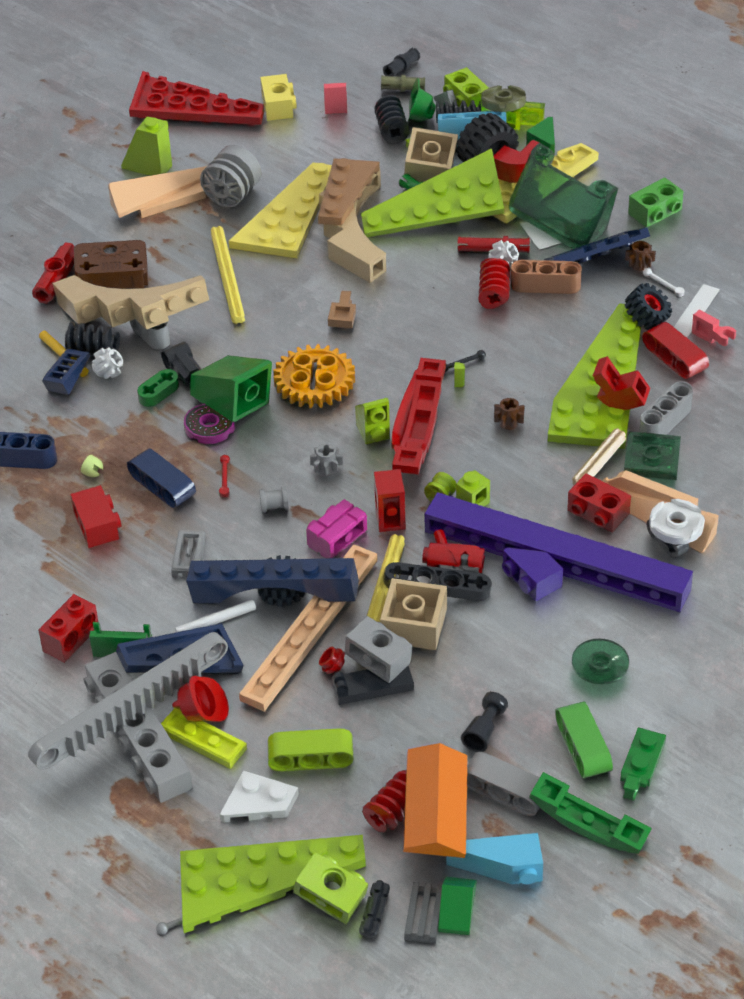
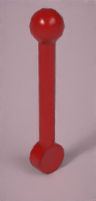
(224, 490)

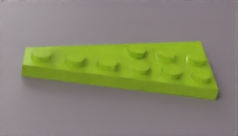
(453, 196)
(252, 875)

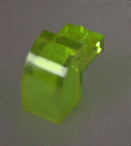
(529, 114)

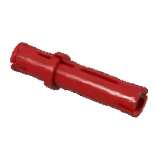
(485, 244)

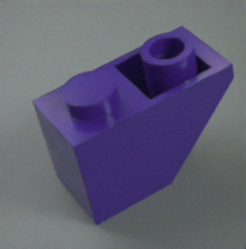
(533, 571)

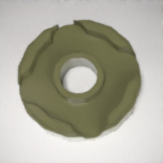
(503, 99)

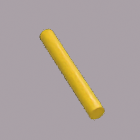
(58, 348)

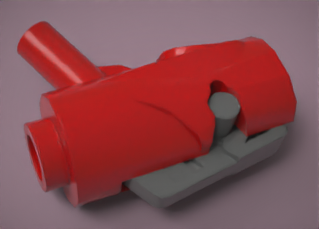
(453, 556)

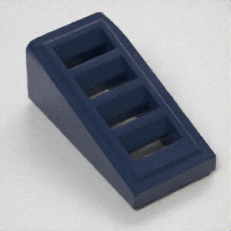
(66, 383)

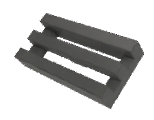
(426, 891)

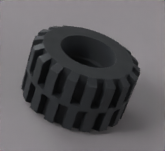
(484, 134)

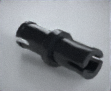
(401, 62)

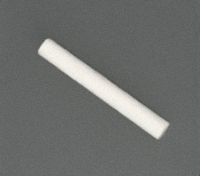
(219, 617)

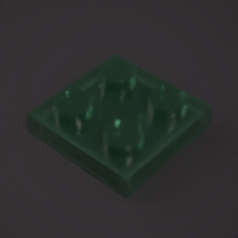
(652, 455)

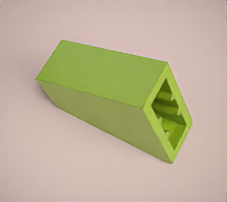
(149, 149)

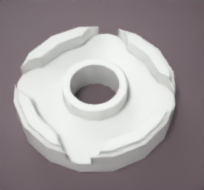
(672, 532)

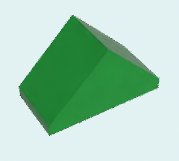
(542, 133)
(457, 905)

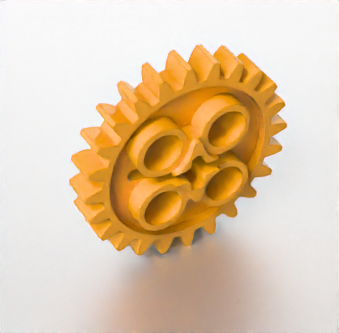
(332, 377)

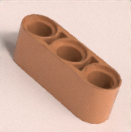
(546, 276)

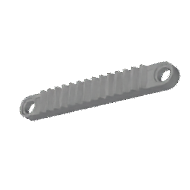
(127, 702)

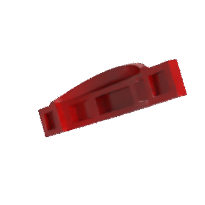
(417, 416)

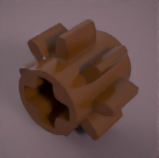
(640, 255)
(509, 413)

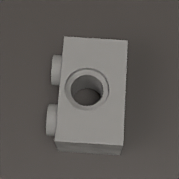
(378, 649)

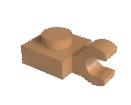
(342, 313)

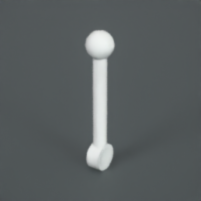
(679, 291)

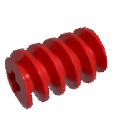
(494, 283)
(387, 805)

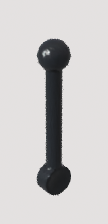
(479, 355)

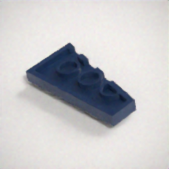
(602, 246)
(147, 653)

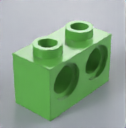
(655, 202)

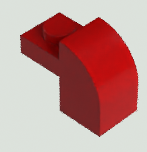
(511, 162)
(618, 390)

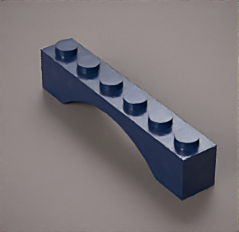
(326, 578)

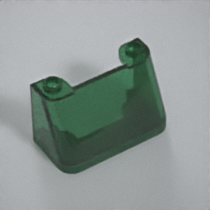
(560, 203)

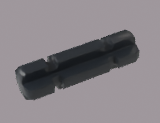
(374, 909)

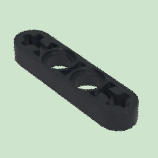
(439, 575)

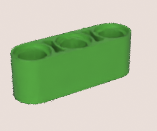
(583, 739)

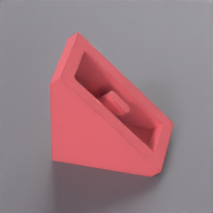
(335, 98)

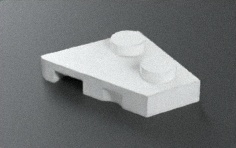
(259, 798)

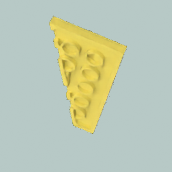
(287, 219)

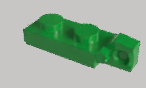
(641, 761)

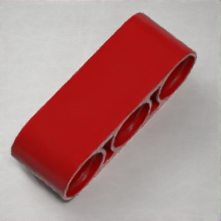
(675, 350)

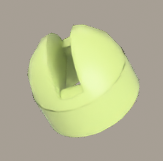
(91, 466)

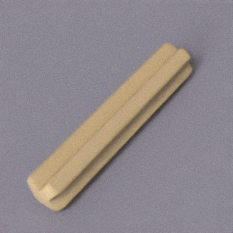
(601, 455)

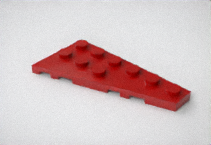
(190, 103)

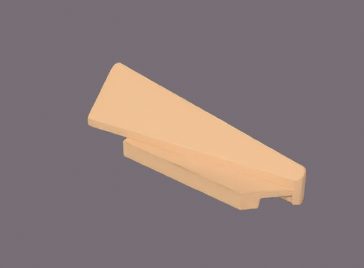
(156, 192)
(648, 493)

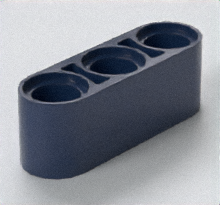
(27, 450)
(161, 478)

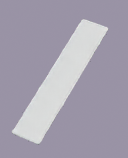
(700, 301)

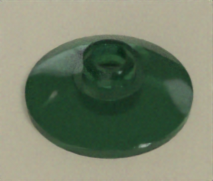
(600, 661)

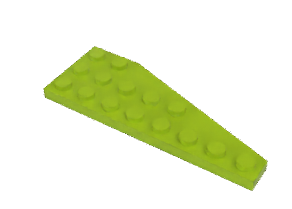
(576, 411)

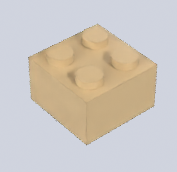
(430, 153)
(415, 612)

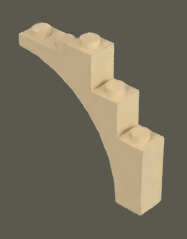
(350, 246)
(117, 306)

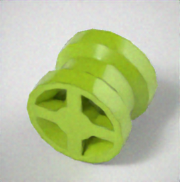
(440, 483)

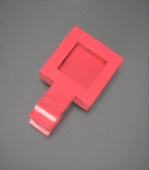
(708, 329)

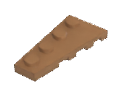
(344, 187)

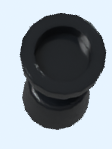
(480, 730)

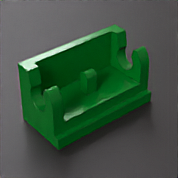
(106, 642)

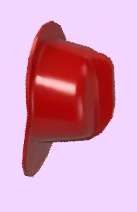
(202, 700)

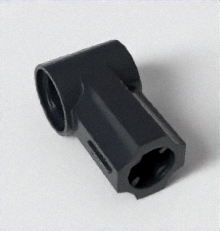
(180, 360)

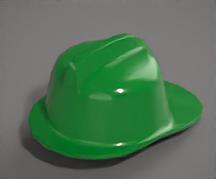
(421, 104)

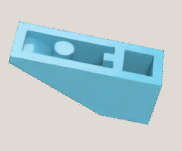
(503, 858)

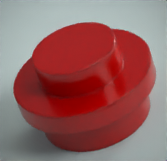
(332, 660)

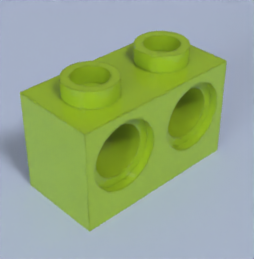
(465, 86)

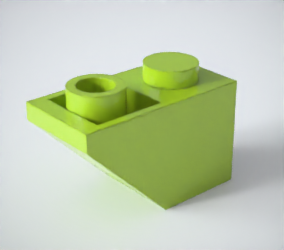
(373, 420)

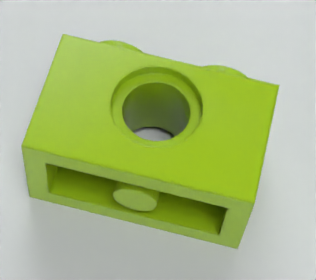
(339, 902)

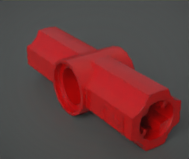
(55, 270)

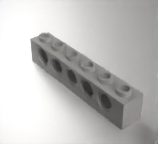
(144, 737)

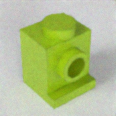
(473, 487)

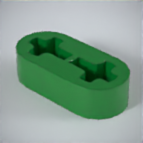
(158, 387)

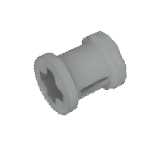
(273, 499)

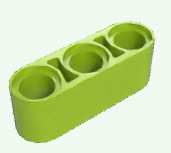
(310, 749)

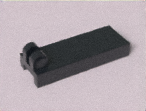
(367, 685)

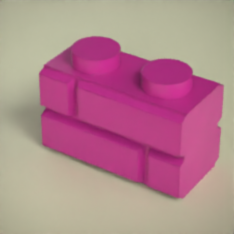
(336, 529)

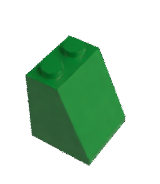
(233, 385)

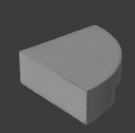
(445, 96)

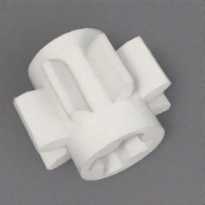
(505, 251)
(107, 363)

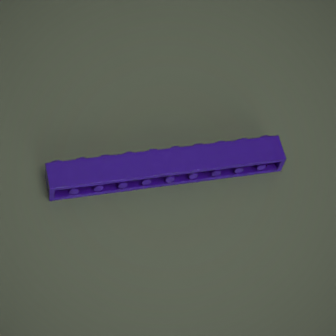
(578, 556)

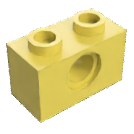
(278, 97)

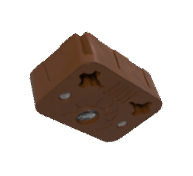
(112, 264)

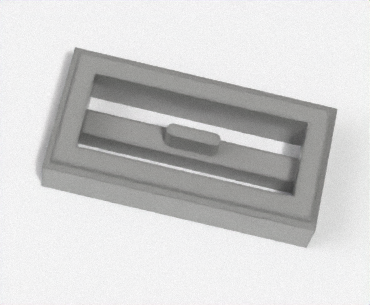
(178, 551)

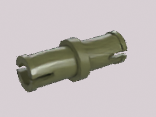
(400, 83)

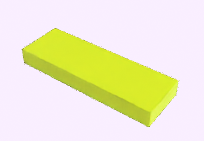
(204, 739)

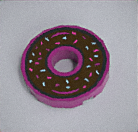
(207, 434)

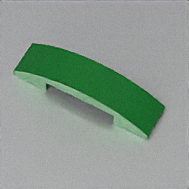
(587, 819)

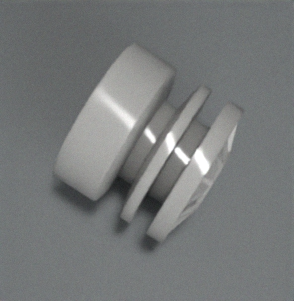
(230, 175)

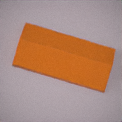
(435, 801)

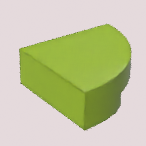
(459, 374)

